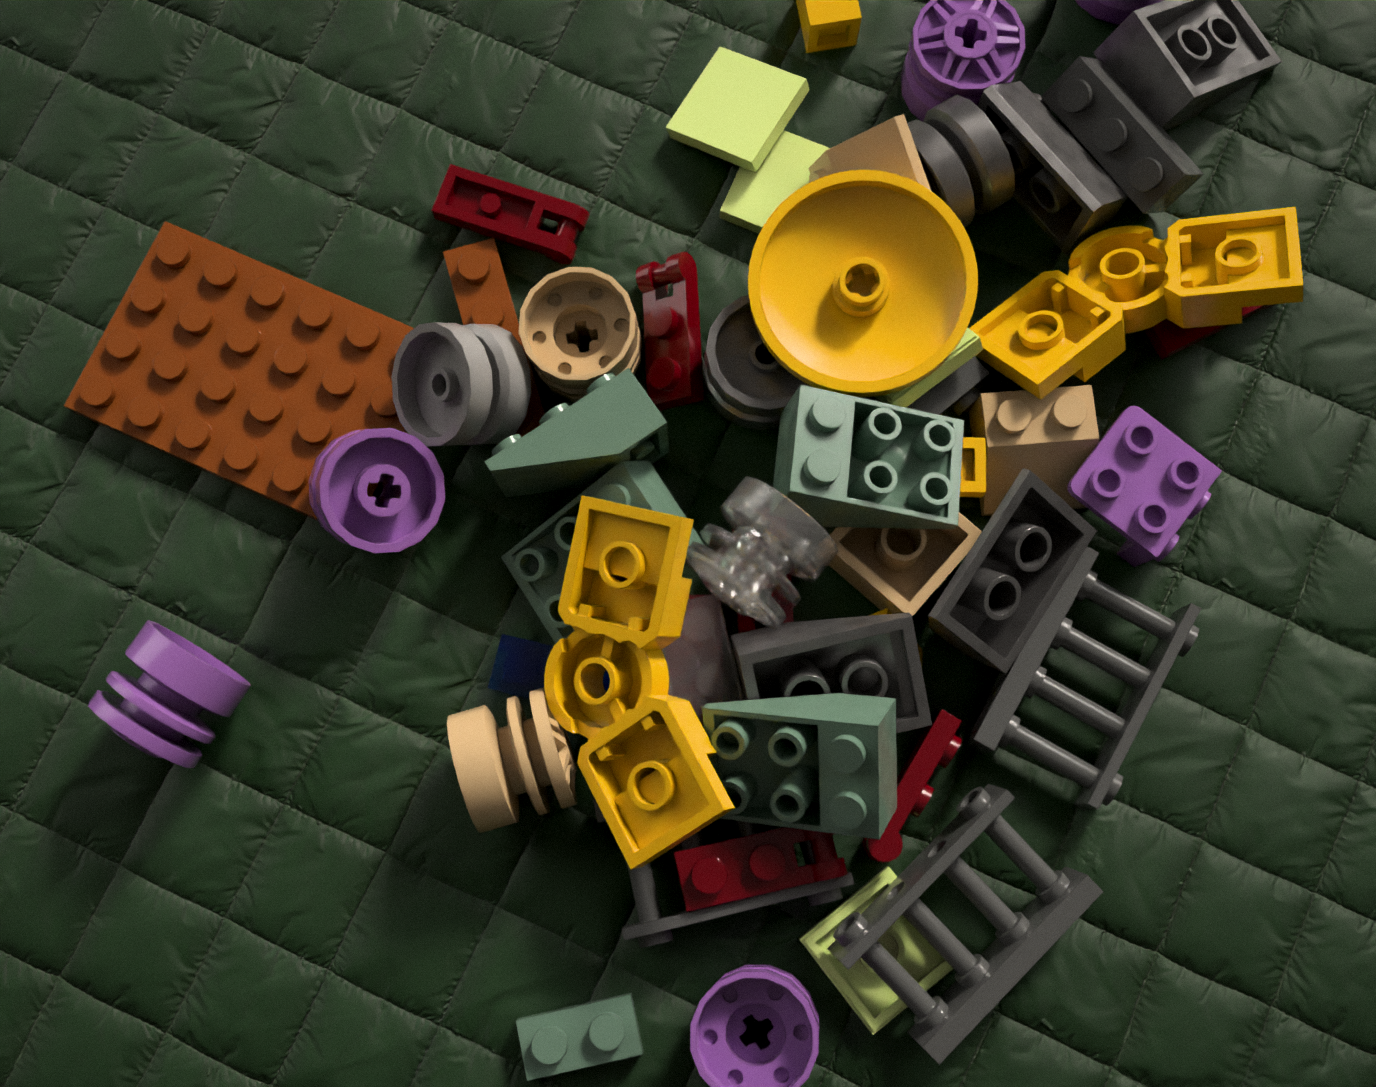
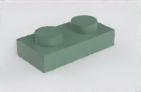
(579, 1036)

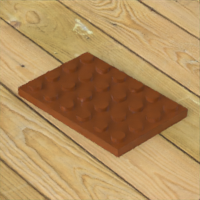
(239, 367)

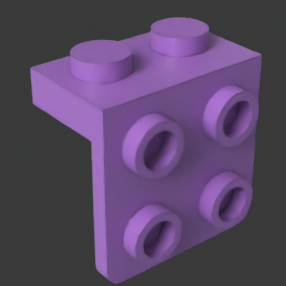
(1143, 484)

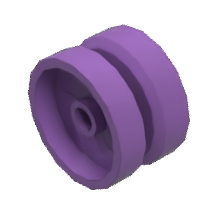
(410, 489)

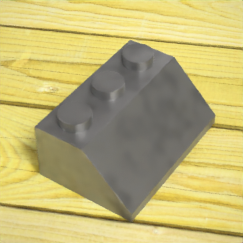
(1051, 167)
(1011, 574)

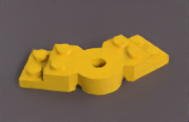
(1132, 282)
(643, 746)

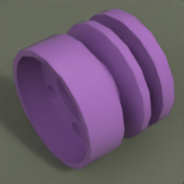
(960, 51)
(168, 695)
(719, 1023)

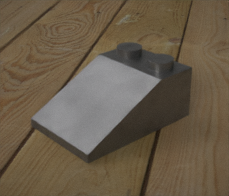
(1186, 56)
(837, 656)

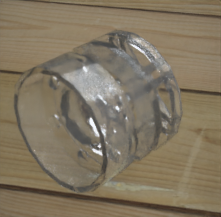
(767, 543)

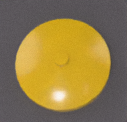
(862, 283)

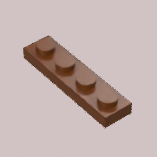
(486, 299)

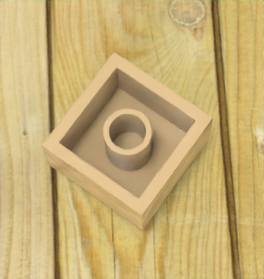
(900, 565)

